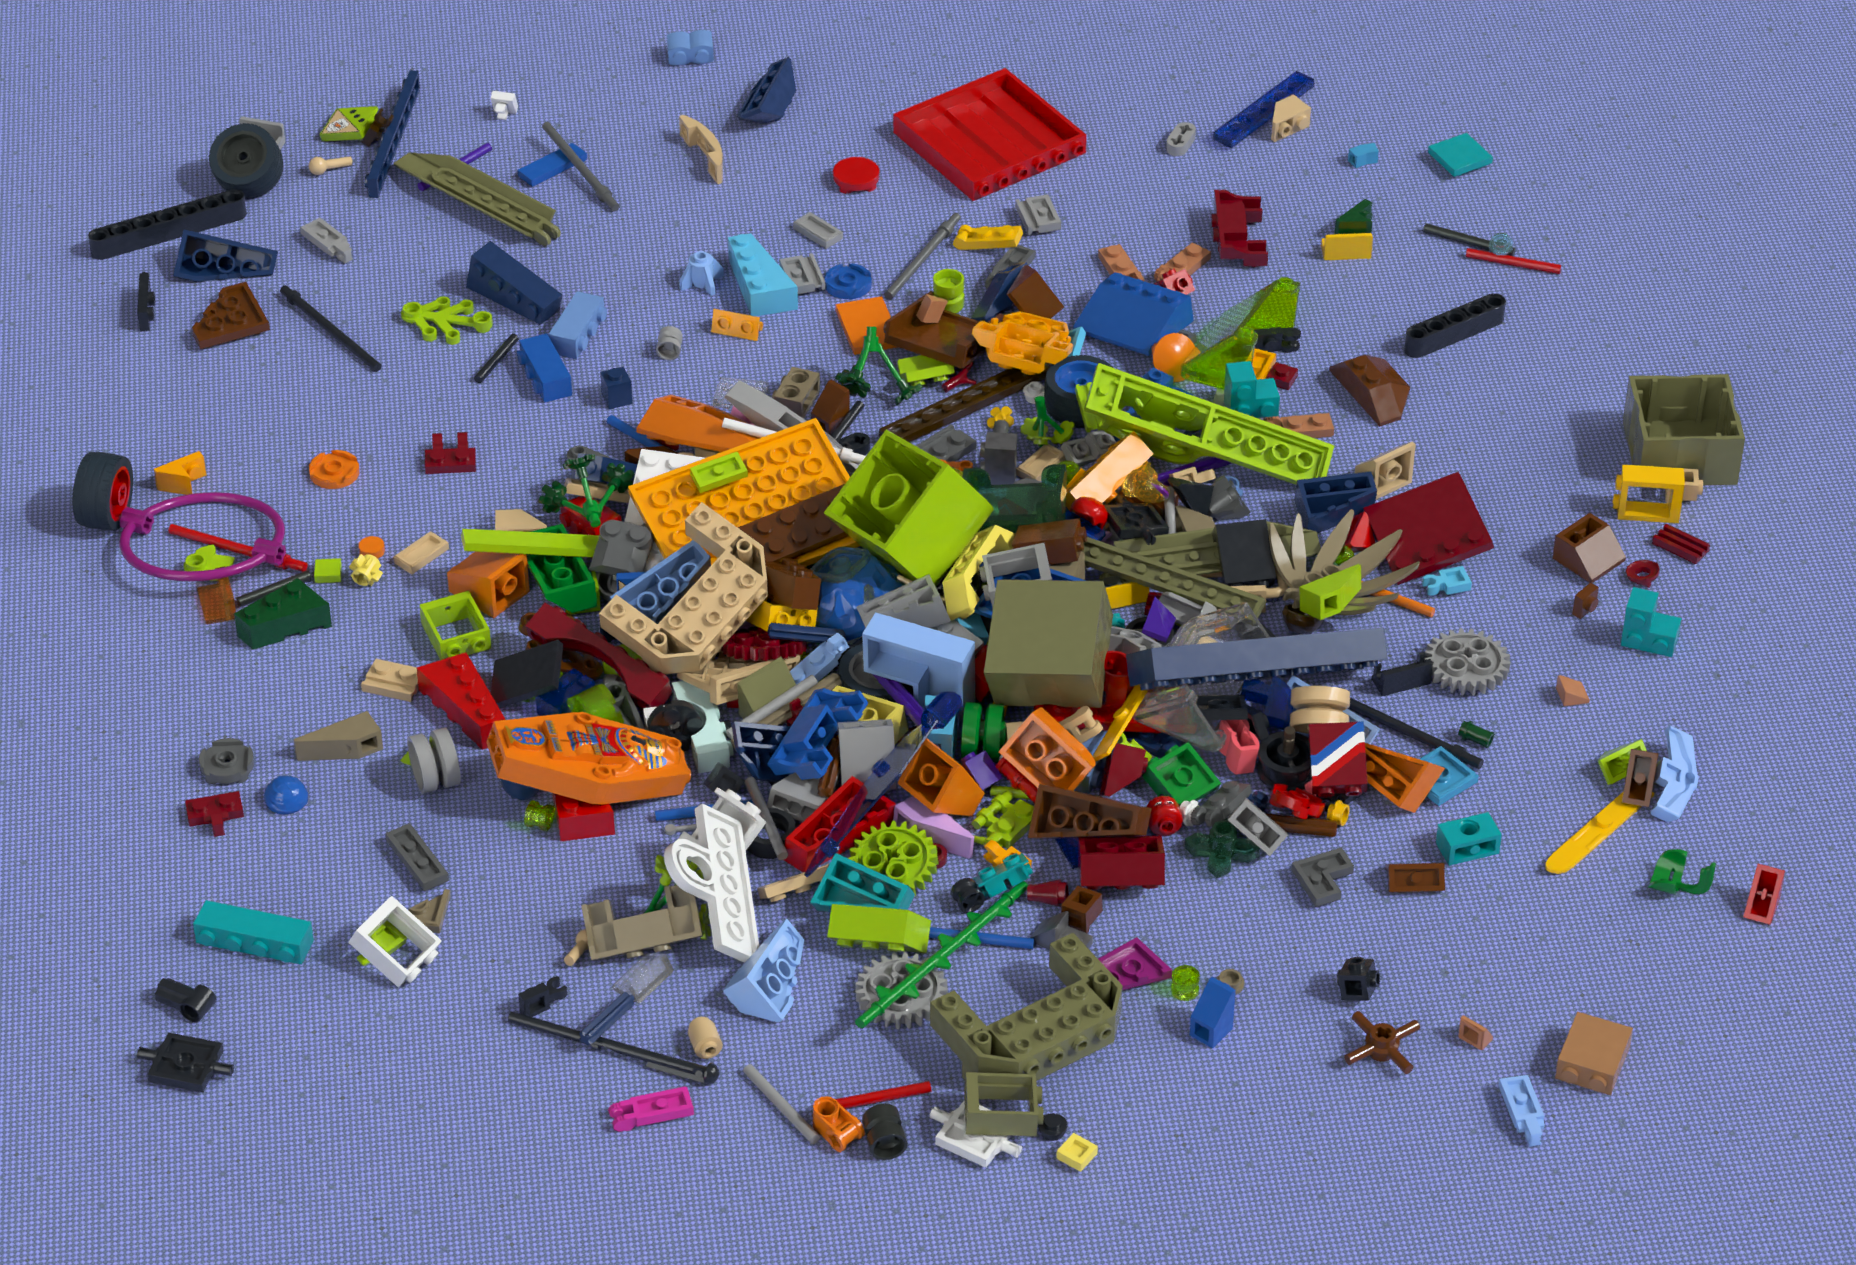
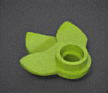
(206, 559)

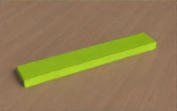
(529, 542)

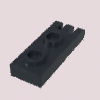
(146, 299)

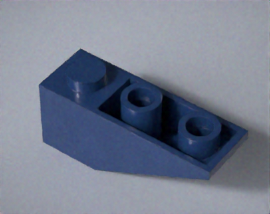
(996, 296)

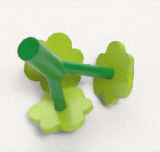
(1037, 431)

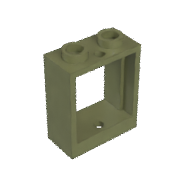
(1002, 1087)

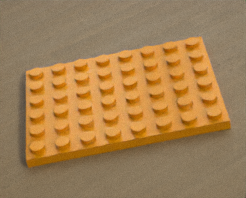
(780, 473)

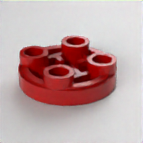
(856, 174)

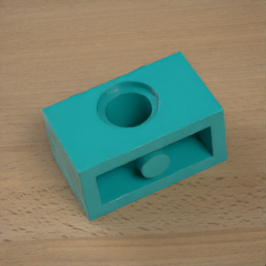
(1468, 838)

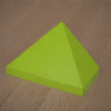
(1615, 761)

